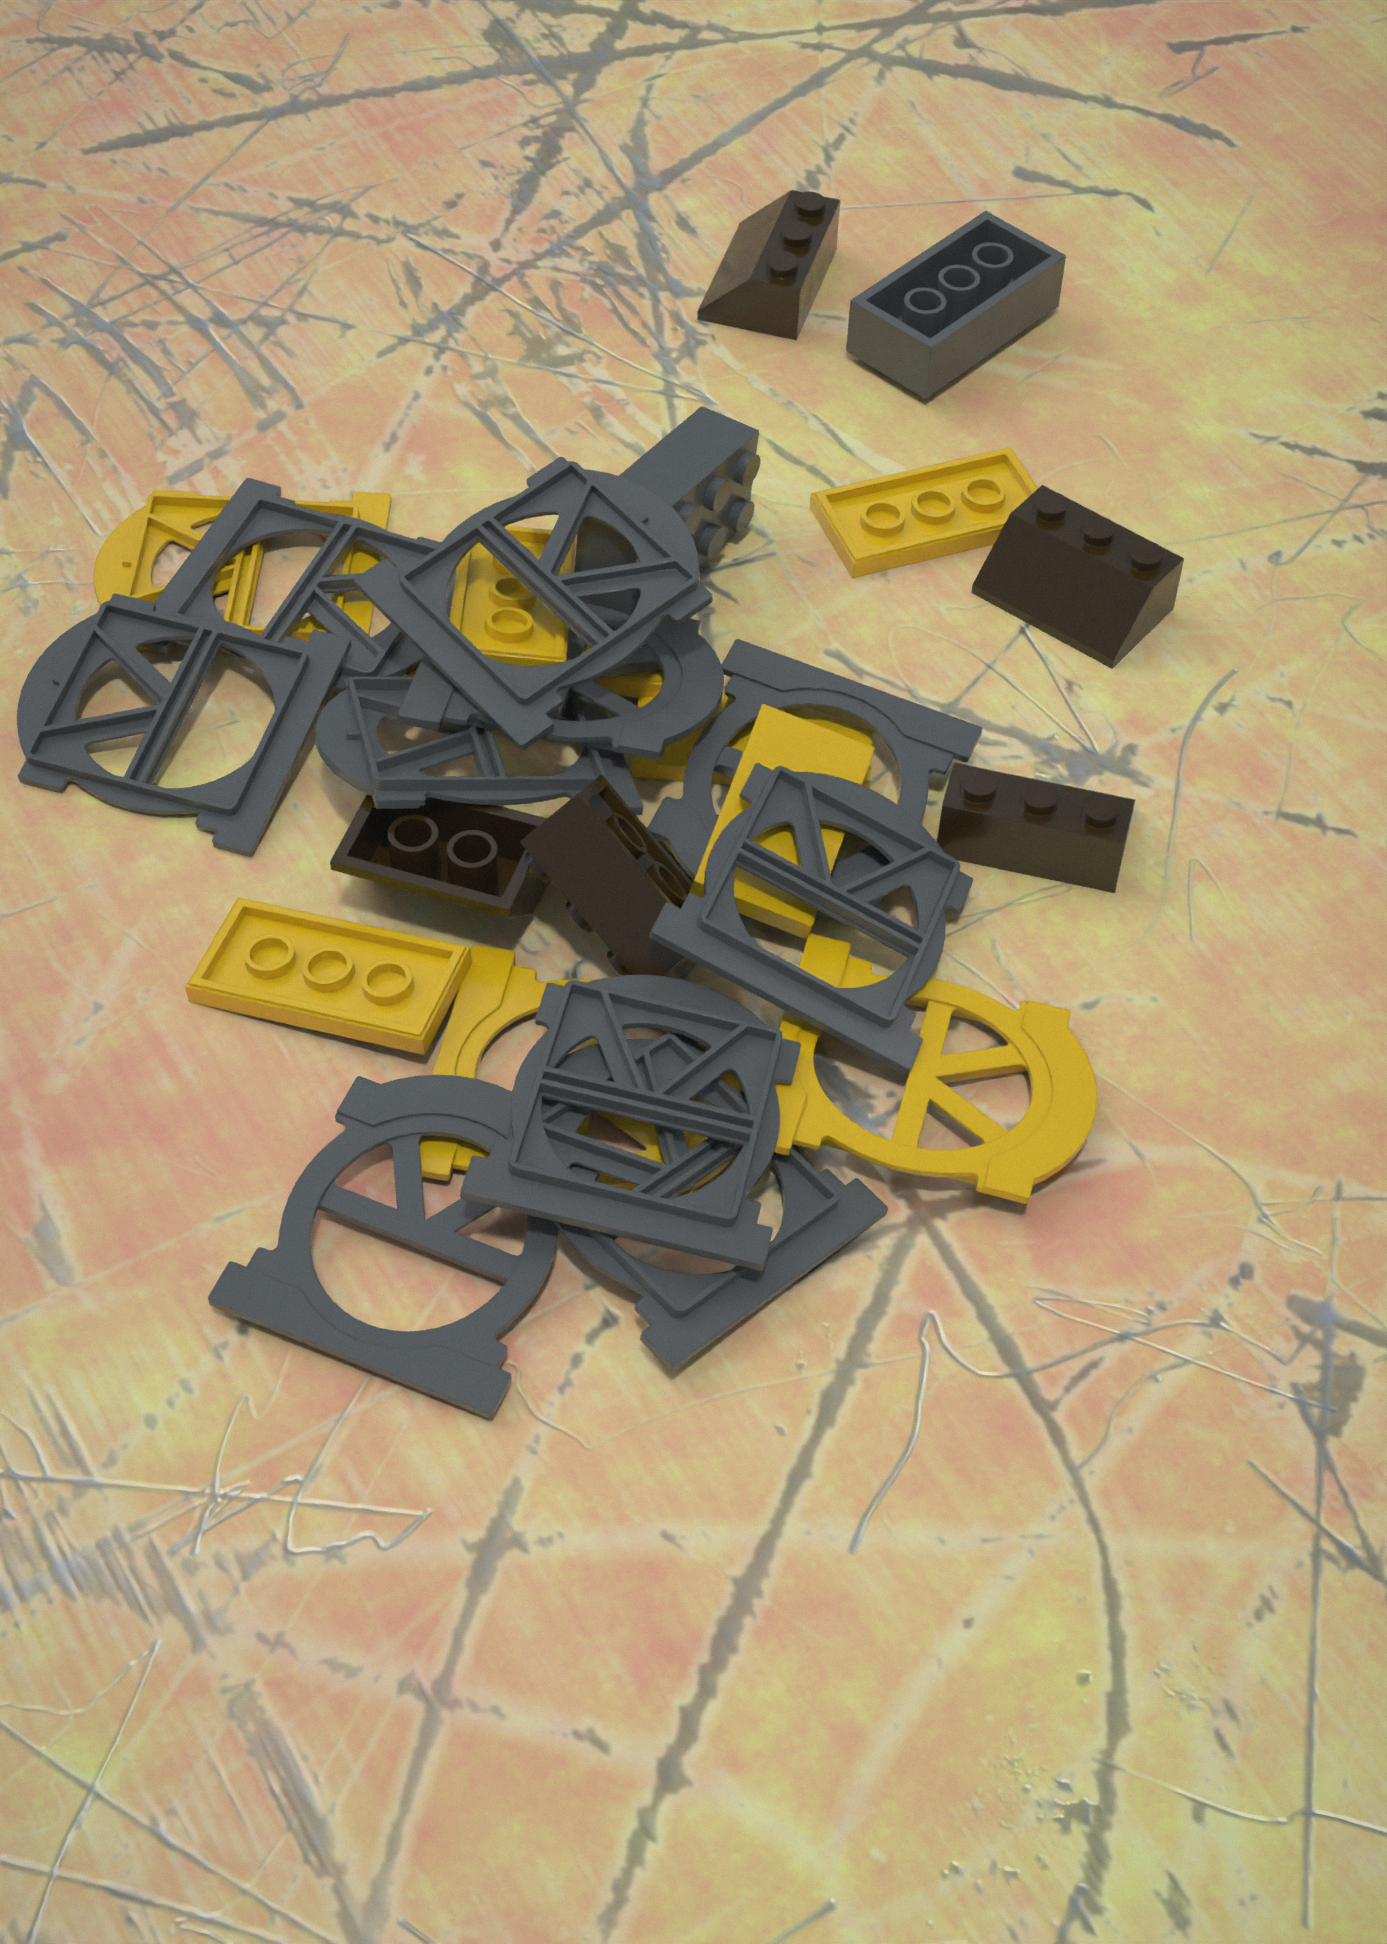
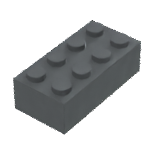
(955, 304)
(707, 478)

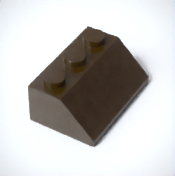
(775, 266)
(1079, 576)
(1035, 827)
(446, 853)
(610, 875)

